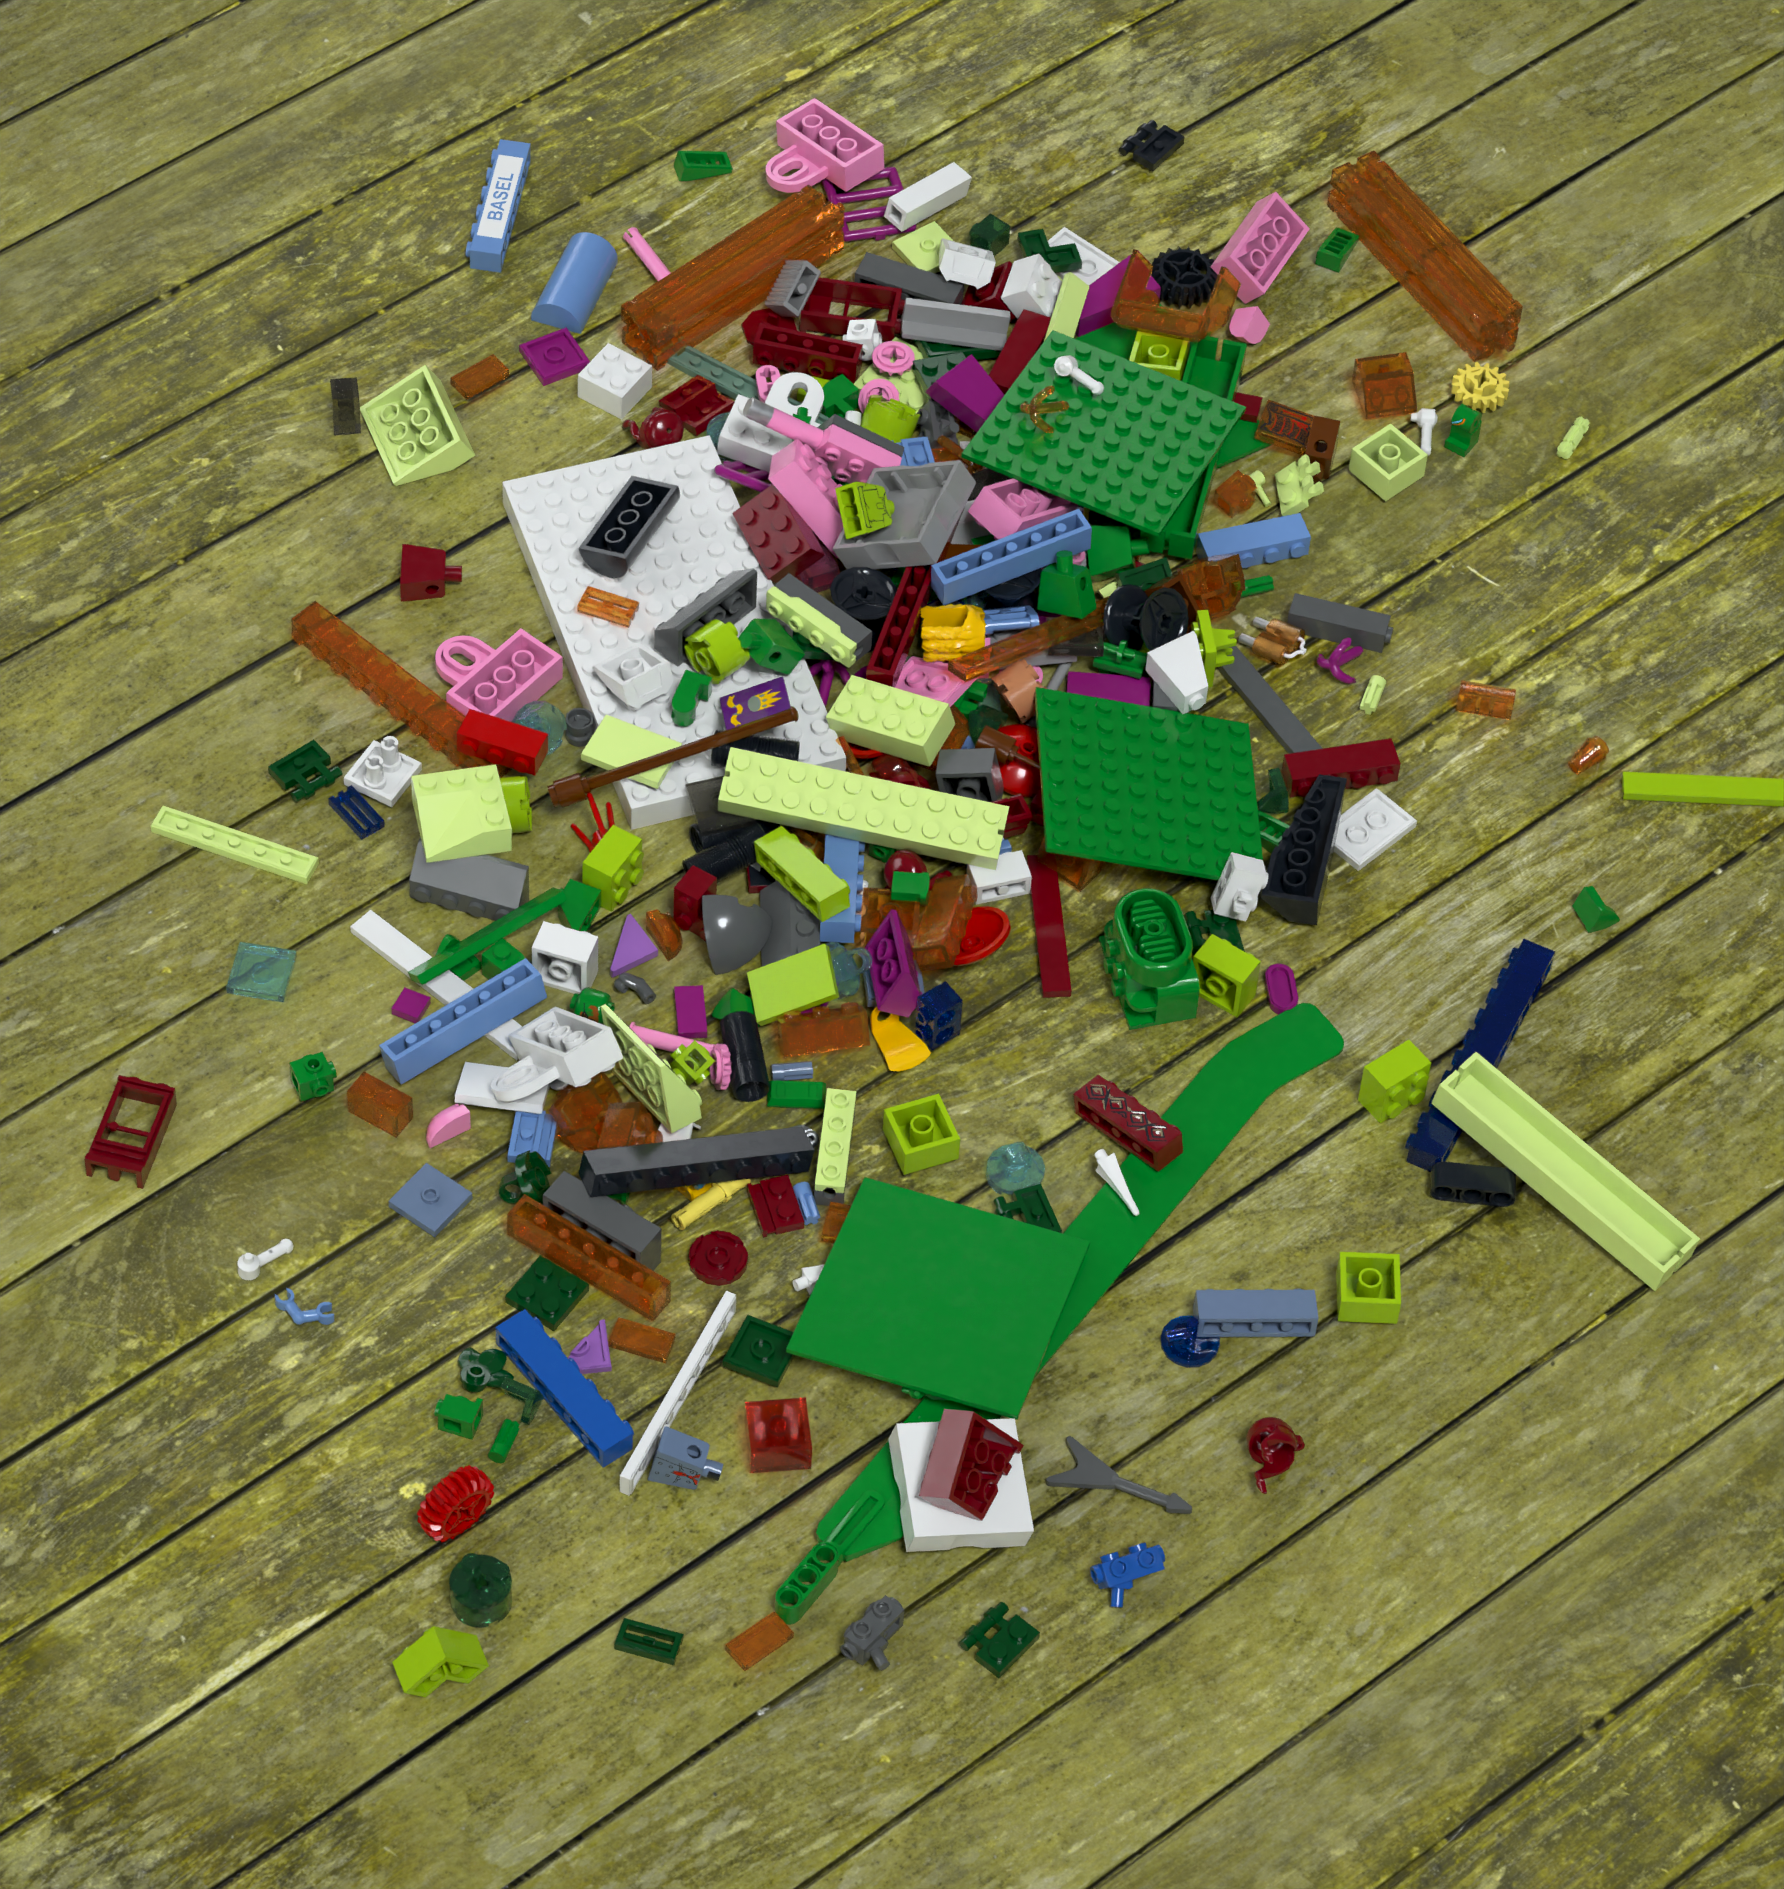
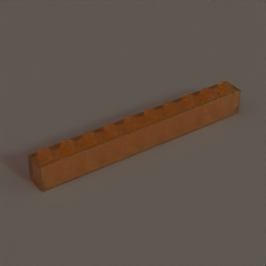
(384, 682)

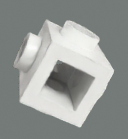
(864, 333)

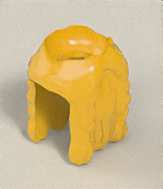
(951, 631)

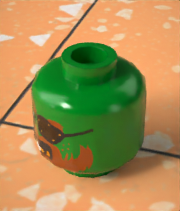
(588, 1004)

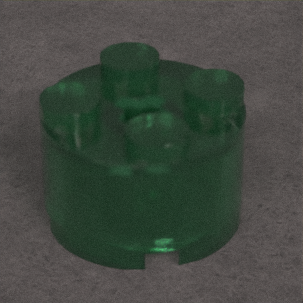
(480, 1590)

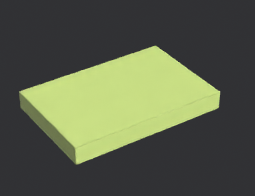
(622, 743)

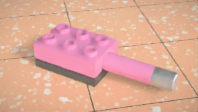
(837, 443)

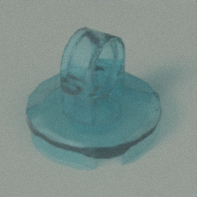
(544, 718)
(845, 968)
(1014, 1168)

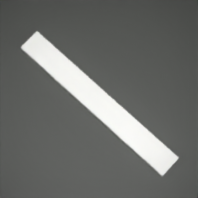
(407, 955)
(678, 1393)

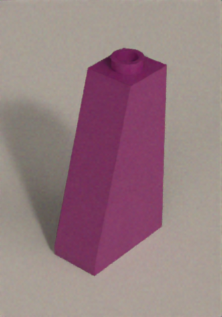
(1101, 297)
(967, 393)

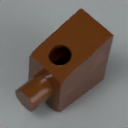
(1327, 431)

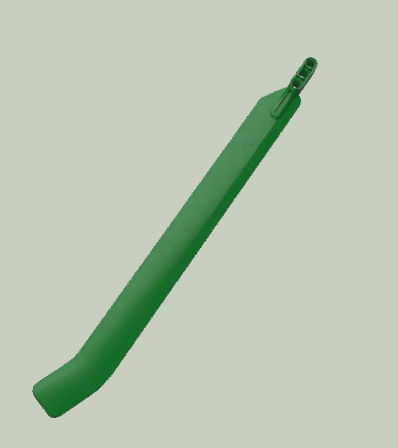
(1209, 1117)

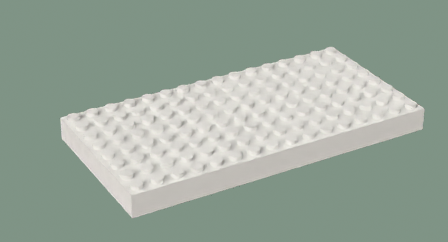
(681, 560)

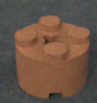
(1017, 688)

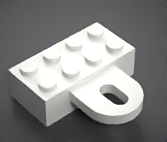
(756, 444)
(557, 1048)

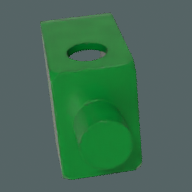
(1113, 551)
(1066, 588)
(766, 638)

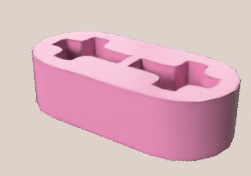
(763, 387)

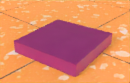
(554, 356)

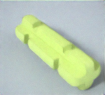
(1573, 437)

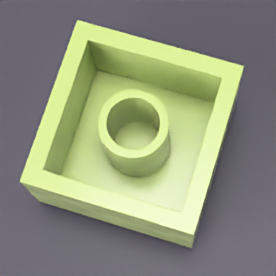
(1388, 462)

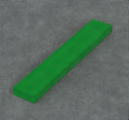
(487, 936)

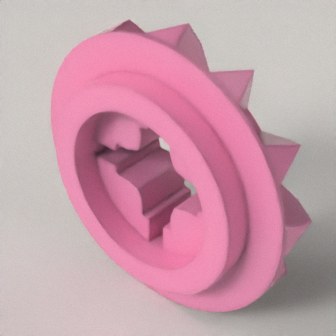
(882, 355)
(876, 387)
(721, 1068)

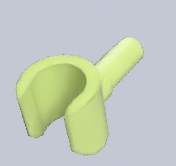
(1259, 480)

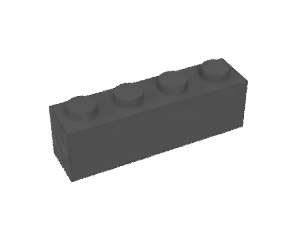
(913, 281)

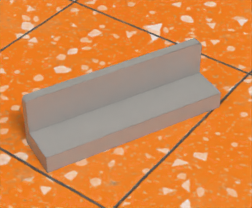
(955, 324)

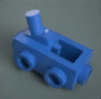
(1120, 1571)

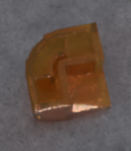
(1215, 583)
(583, 1111)

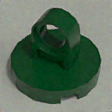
(529, 1176)

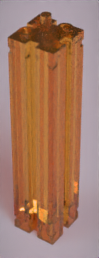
(1425, 256)
(730, 276)

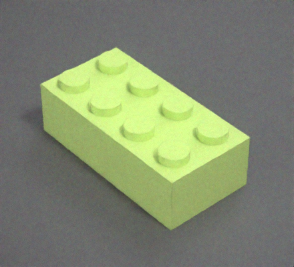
(891, 720)

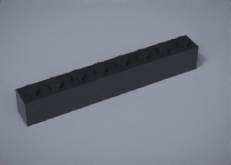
(695, 1161)

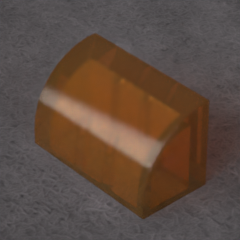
(1485, 699)

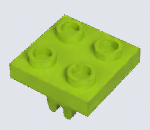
(1213, 644)

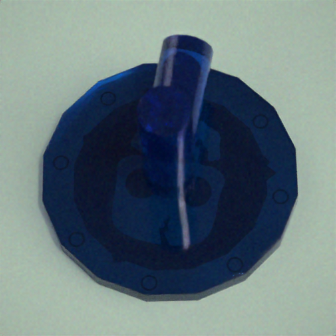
(1183, 1346)

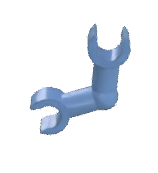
(300, 1317)

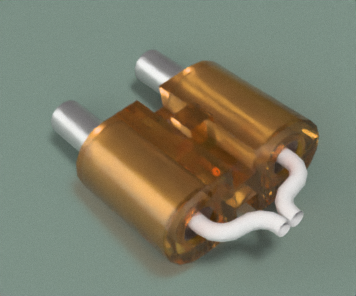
(1276, 641)

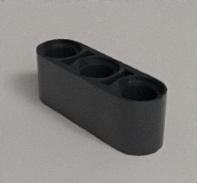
(1473, 1184)

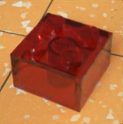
(778, 1435)

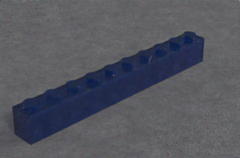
(1490, 1038)

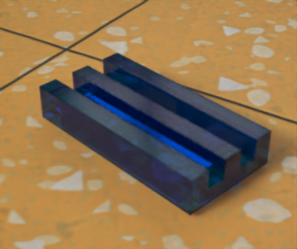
(344, 798)

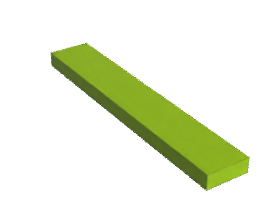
(1703, 789)

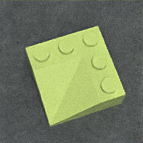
(461, 813)

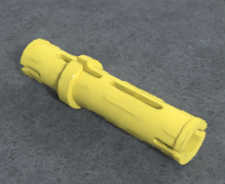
(706, 1202)

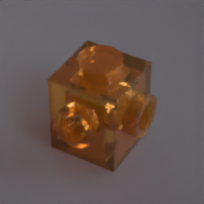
(1236, 494)

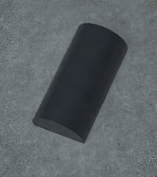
(628, 525)

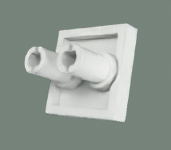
(383, 772)

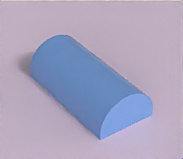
(576, 283)

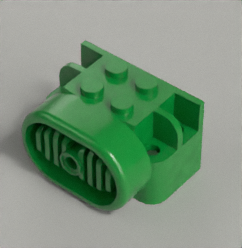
(1151, 959)

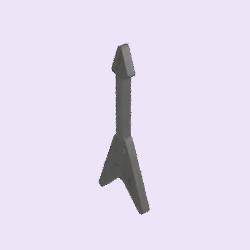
(1097, 1475)

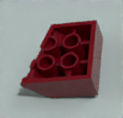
(967, 1464)

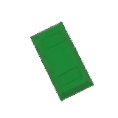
(797, 1094)

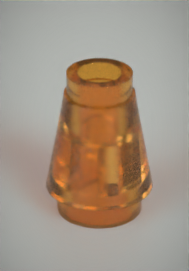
(1589, 754)

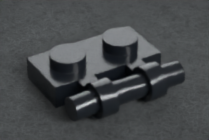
(1156, 149)

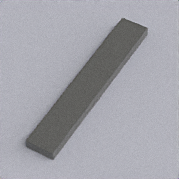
(1267, 705)

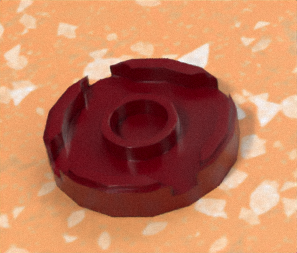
(718, 1258)

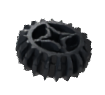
(1184, 276)

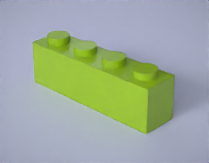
(802, 873)

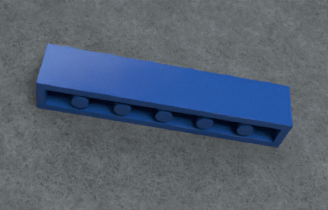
(565, 1388)

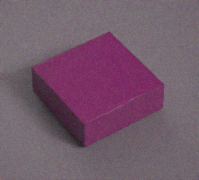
(411, 1005)

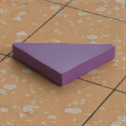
(633, 948)
(593, 1351)

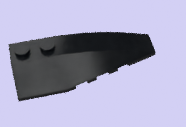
(1304, 856)

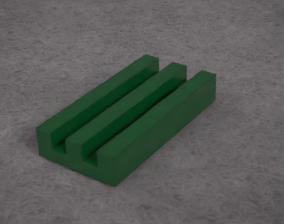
(648, 1646)

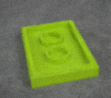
(793, 984)

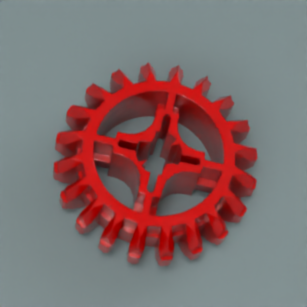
(455, 1503)

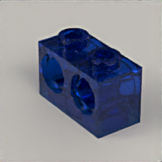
(938, 1015)

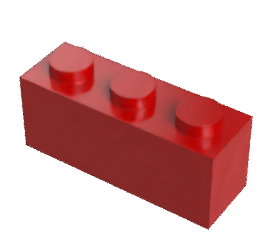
(502, 742)

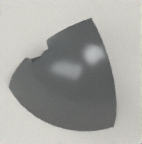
(733, 931)

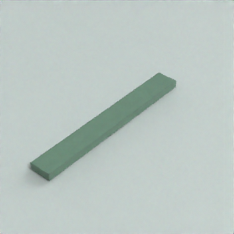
(725, 377)

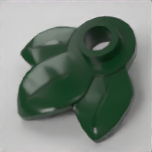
(482, 1369)

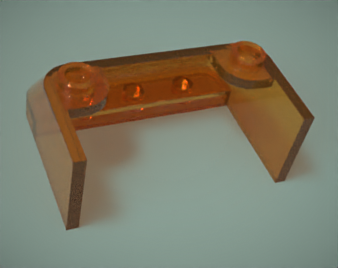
(1140, 309)

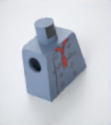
(682, 1461)

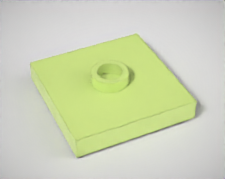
(921, 247)

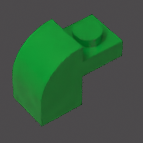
(839, 397)

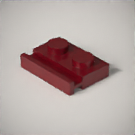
(775, 1206)

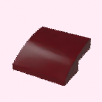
(696, 403)

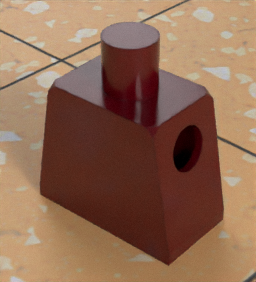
(425, 573)

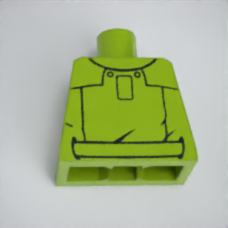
(863, 508)

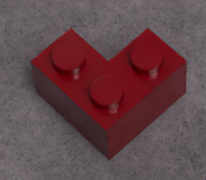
(688, 899)

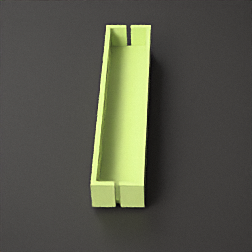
(862, 808)
(1565, 1171)

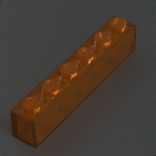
(589, 1257)

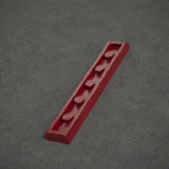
(1049, 930)

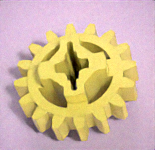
(1480, 387)

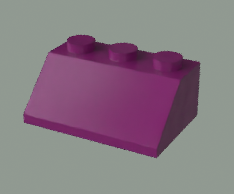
(893, 968)

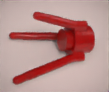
(599, 834)

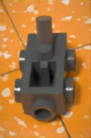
(935, 422)
(871, 1634)

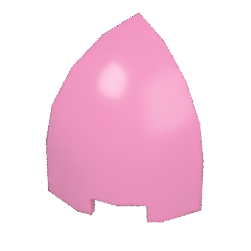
(1249, 325)
(448, 1124)

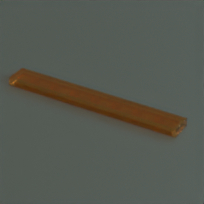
(1025, 643)

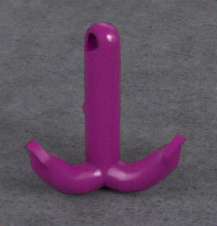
(1340, 657)
(828, 668)

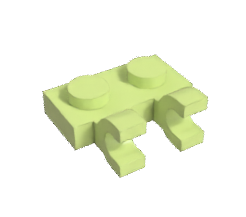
(1296, 485)

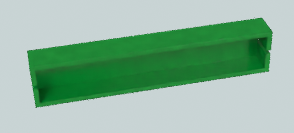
(1222, 380)

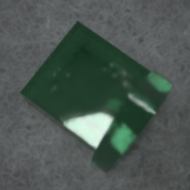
(985, 716)
(1277, 799)
(530, 1396)

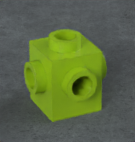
(696, 1057)

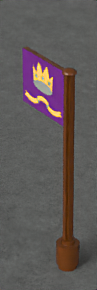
(743, 713)

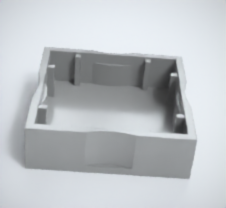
(926, 511)

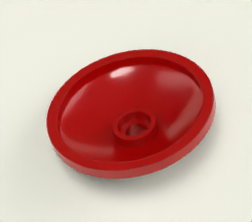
(1017, 775)
(984, 935)

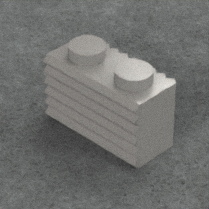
(792, 288)

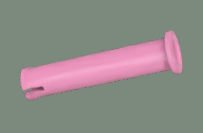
(646, 254)
(665, 1040)

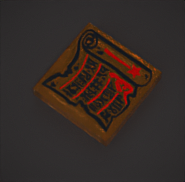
(1284, 427)

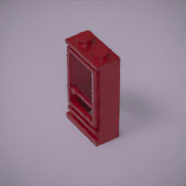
(816, 311)
(125, 1157)

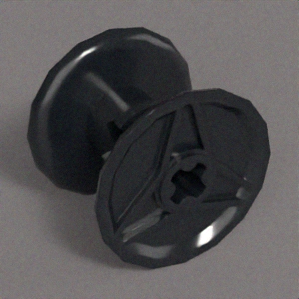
(1015, 592)
(865, 597)
(1140, 618)

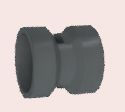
(579, 727)

